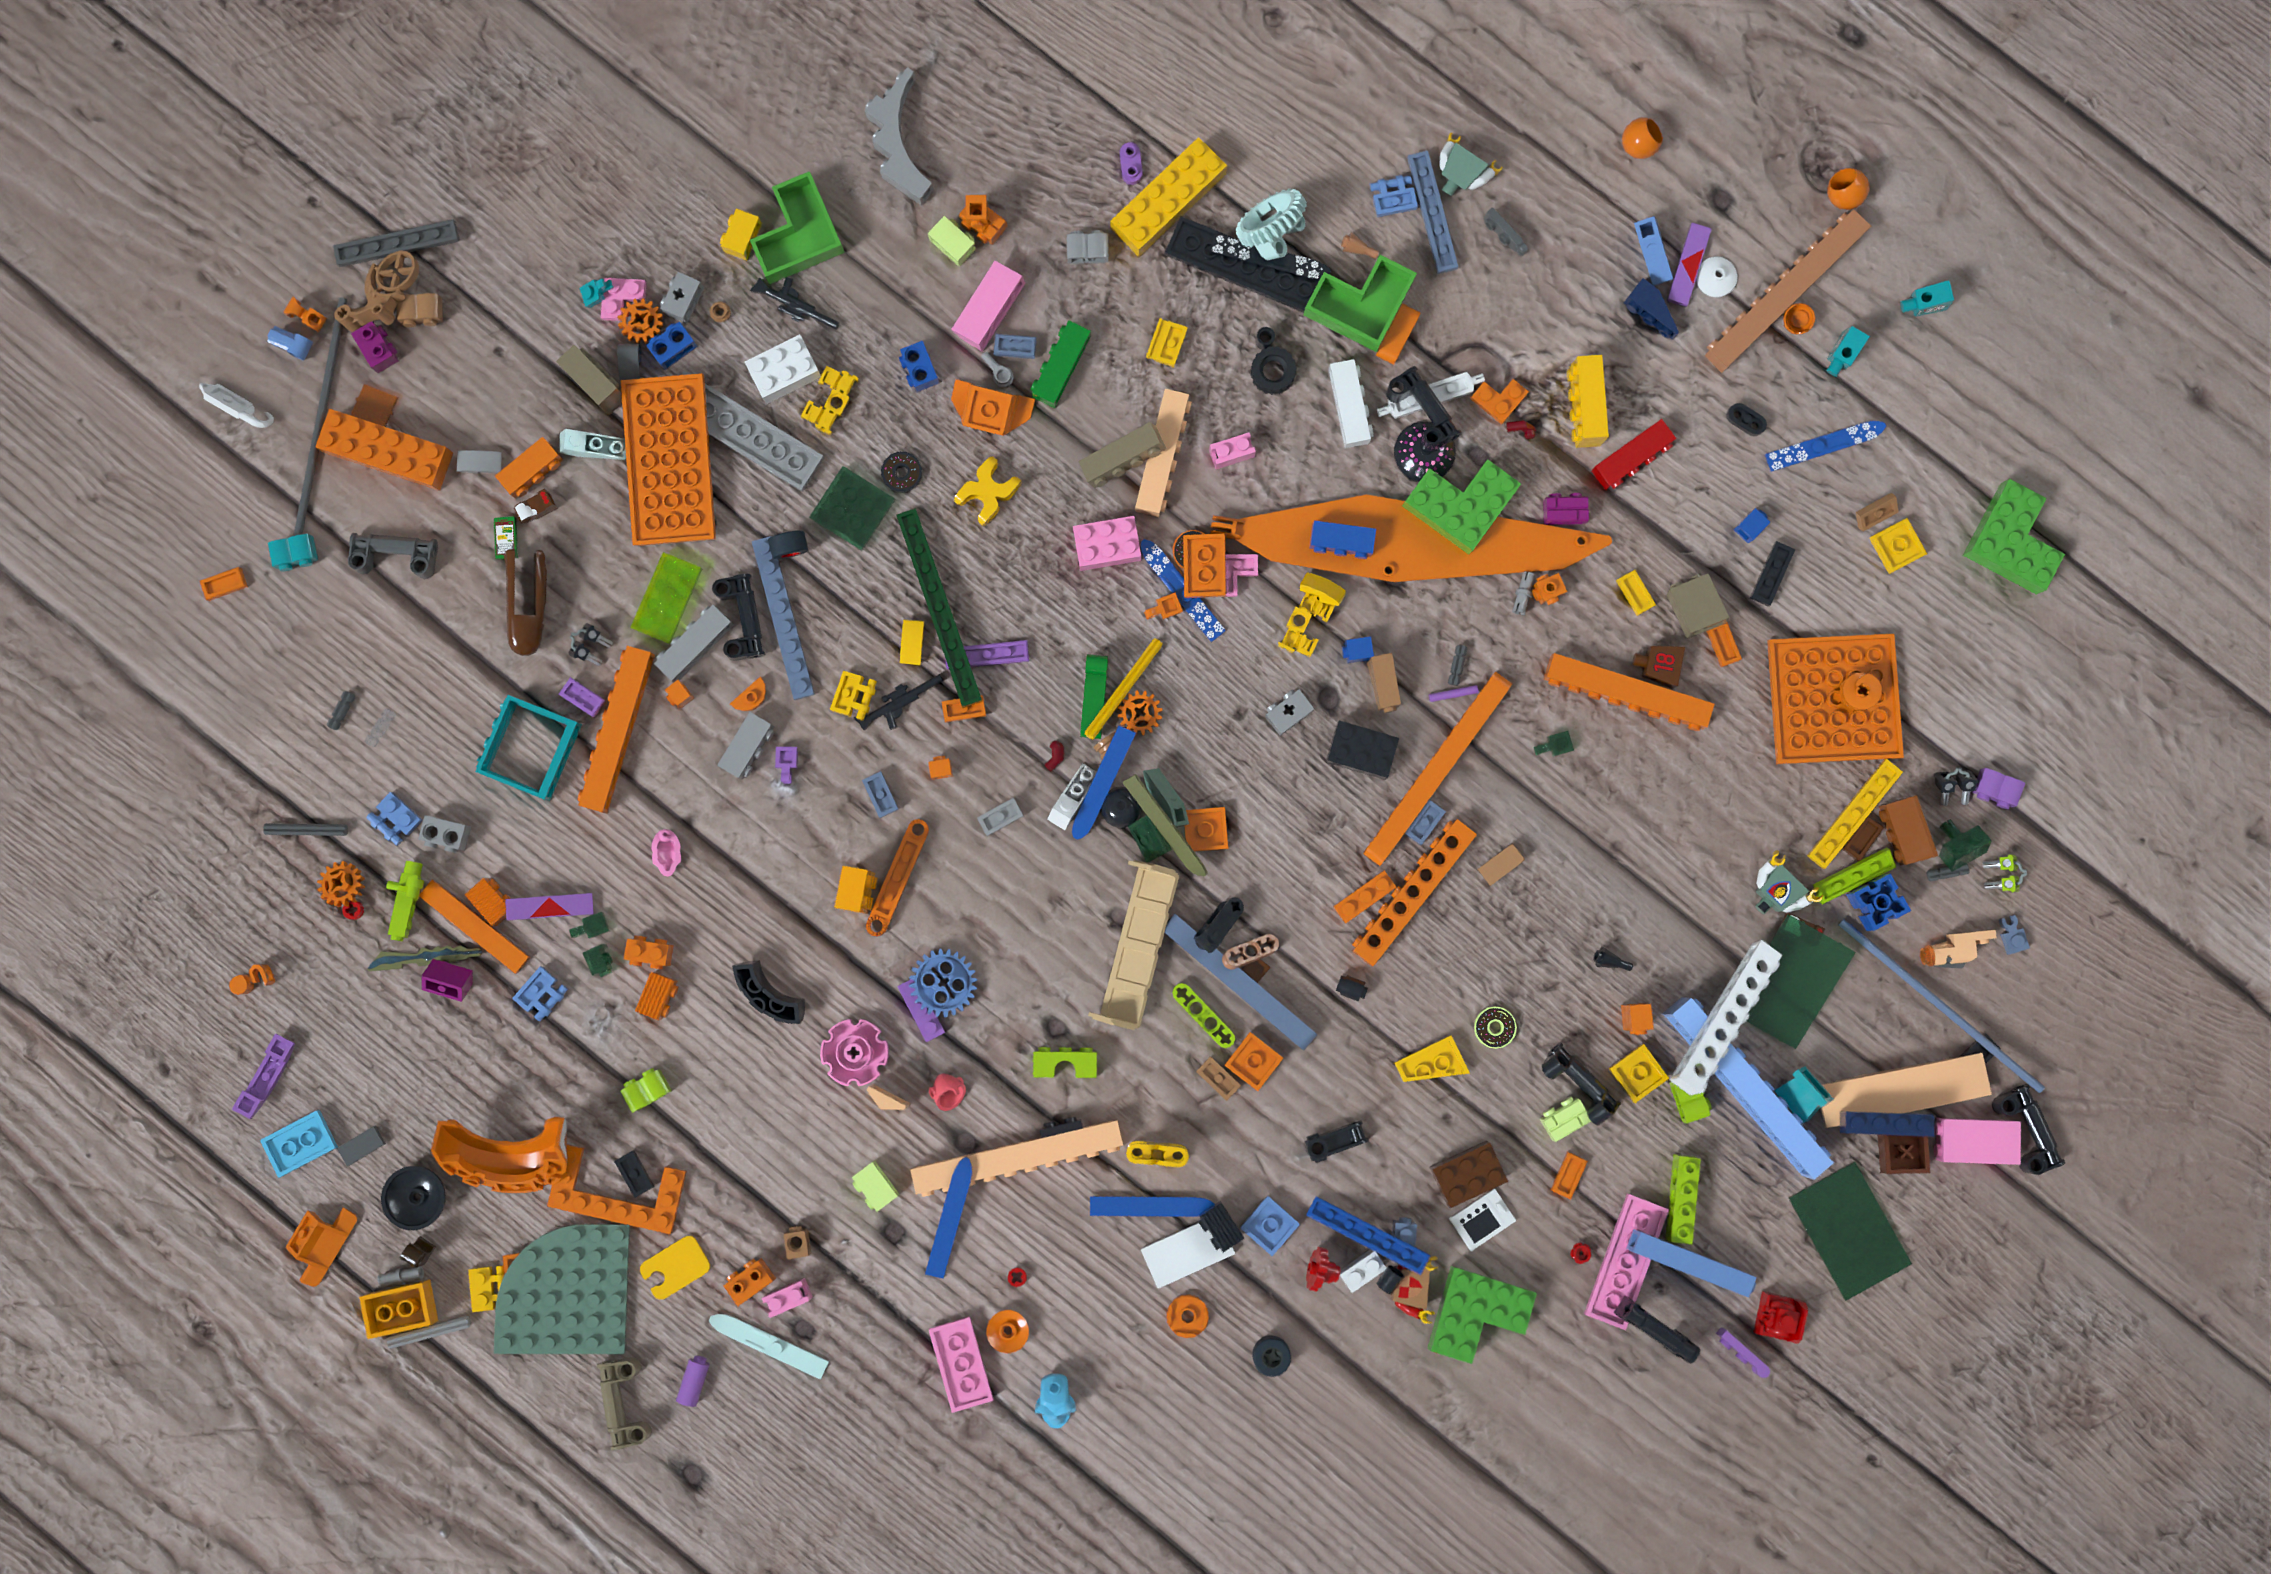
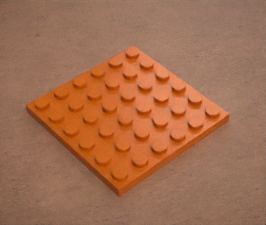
(1807, 706)

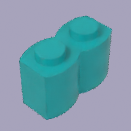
(292, 552)

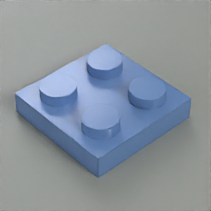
(1269, 1225)

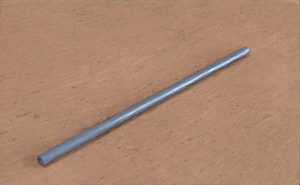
(1941, 1006)

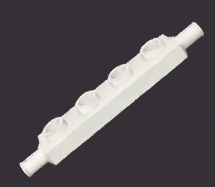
(1444, 390)

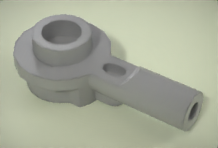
(1002, 375)

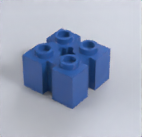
(1889, 907)

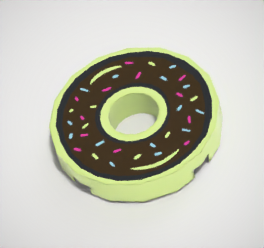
(1507, 1030)

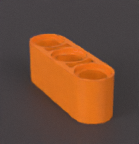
(1398, 334)

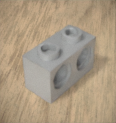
(445, 830)

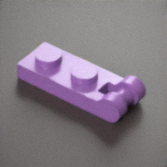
(1743, 1353)

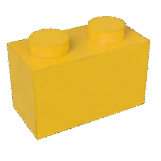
(741, 230)

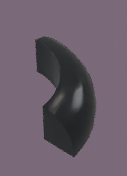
(764, 996)

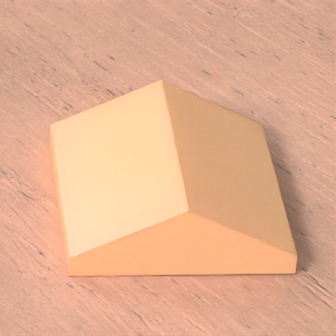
(886, 1100)

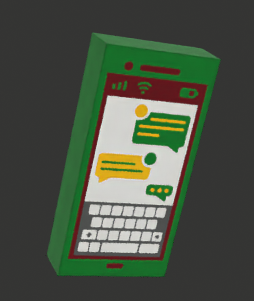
(505, 536)

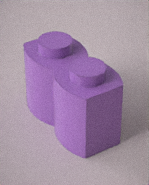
(1999, 788)

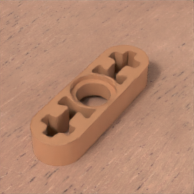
(1255, 944)

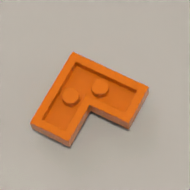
(1496, 404)

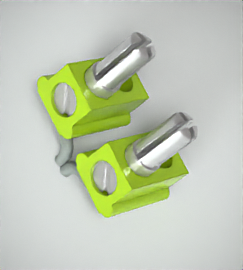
(2006, 863)

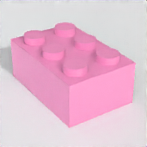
(1107, 543)

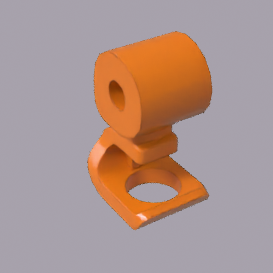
(309, 317)
(245, 983)

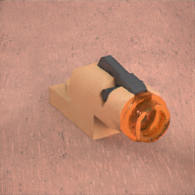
(1956, 950)

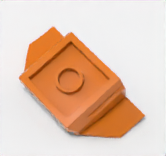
(989, 408)

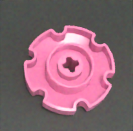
(842, 1064)

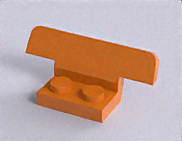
(319, 1243)

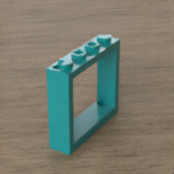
(558, 762)

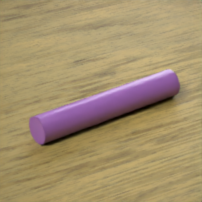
(1453, 693)

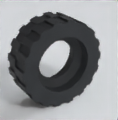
(1273, 354)

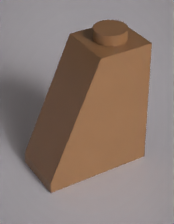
(1384, 682)

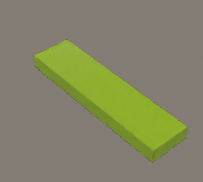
(1855, 875)

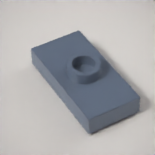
(1015, 346)

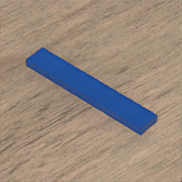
(1368, 1235)

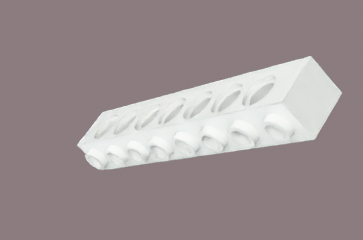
(1685, 1074)

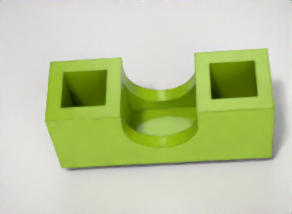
(1046, 1060)

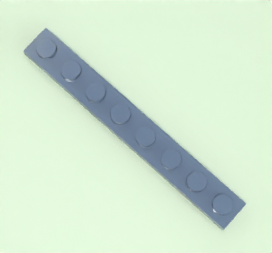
(783, 620)

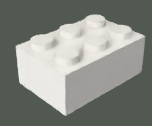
(783, 369)

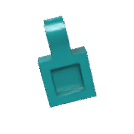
(593, 291)

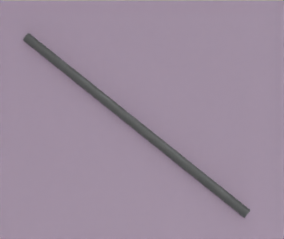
(320, 417)

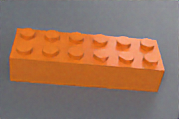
(384, 449)

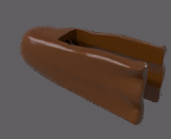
(525, 631)

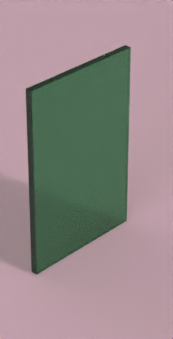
(1802, 982)
(1850, 1231)

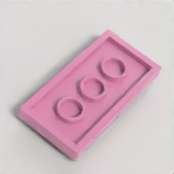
(961, 1364)

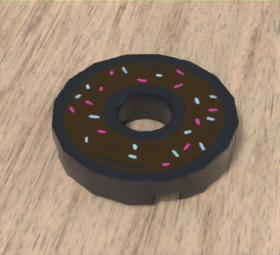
(896, 461)

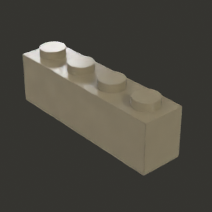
(1122, 455)

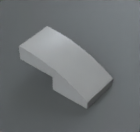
(478, 461)

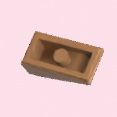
(1501, 864)

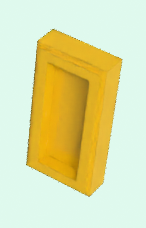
(1636, 592)

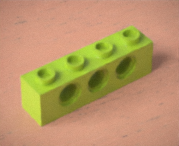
(1682, 1199)

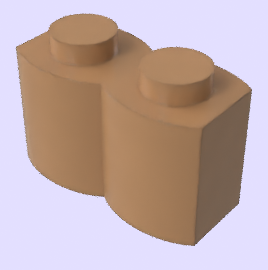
(420, 309)

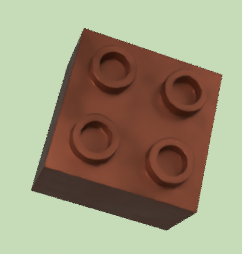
(1903, 1154)

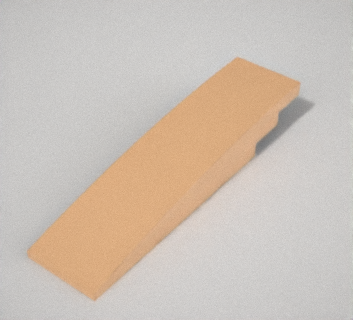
(1908, 1088)

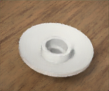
(1710, 283)

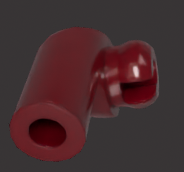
(1523, 426)
(1057, 755)

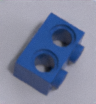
(675, 350)
(922, 365)

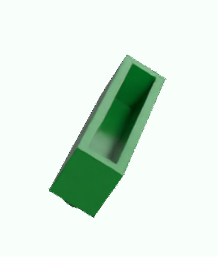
(1061, 364)

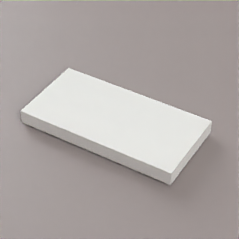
(1182, 1254)

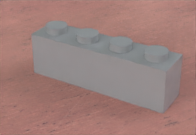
(694, 643)

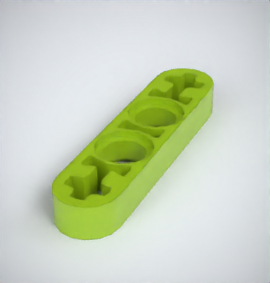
(1205, 1013)

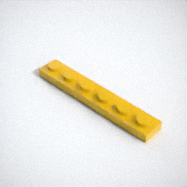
(1854, 813)

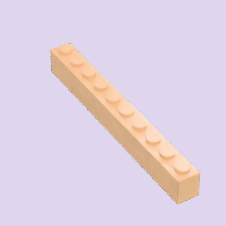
(1020, 1156)

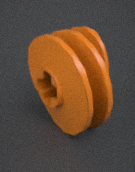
(1871, 691)

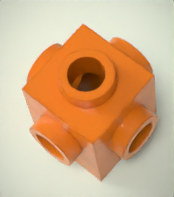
(1553, 584)

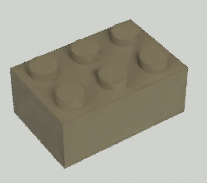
(591, 378)

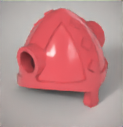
(947, 1091)

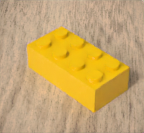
(1588, 401)

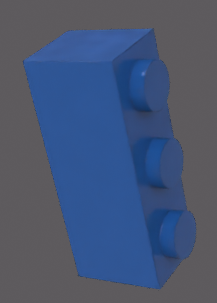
(1342, 539)

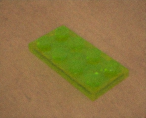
(666, 598)

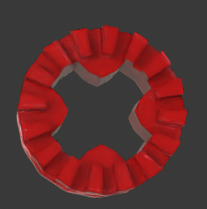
(357, 914)
(1023, 1277)

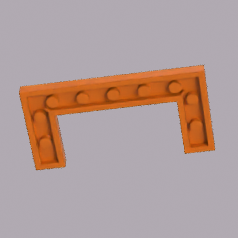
(657, 1218)

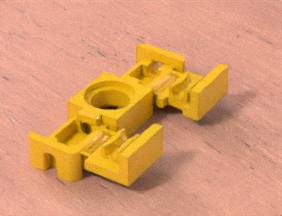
(826, 417)
(1308, 605)

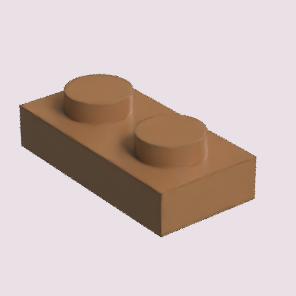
(1877, 512)
(1218, 1078)

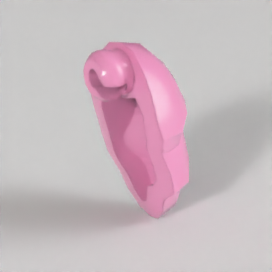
(666, 852)

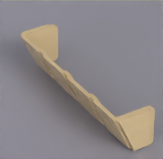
(1138, 946)

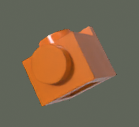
(975, 204)

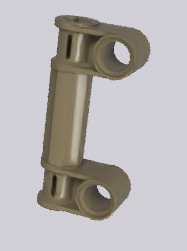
(622, 1434)

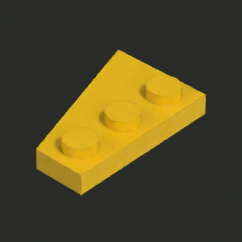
(1433, 1061)

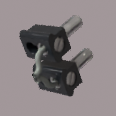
(587, 633)
(1946, 784)

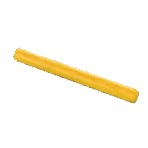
(1123, 689)

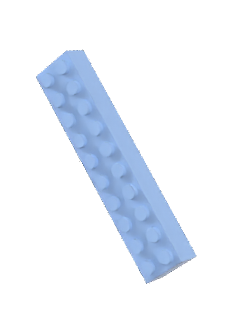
(1755, 1095)

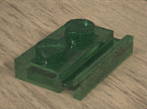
(1149, 839)

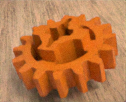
(633, 326)
(1148, 701)
(350, 888)

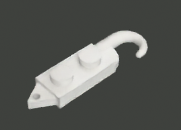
(233, 404)

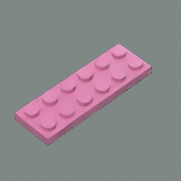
(1622, 1269)

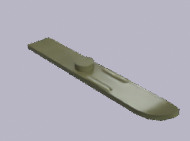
(1164, 825)

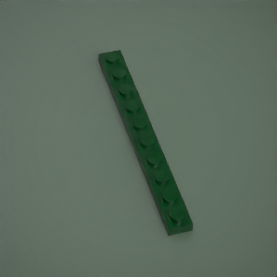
(939, 608)

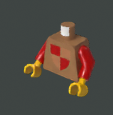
(1412, 1292)

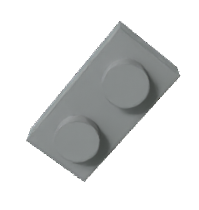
(1000, 817)

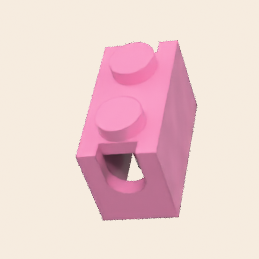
(1232, 451)
(787, 1297)

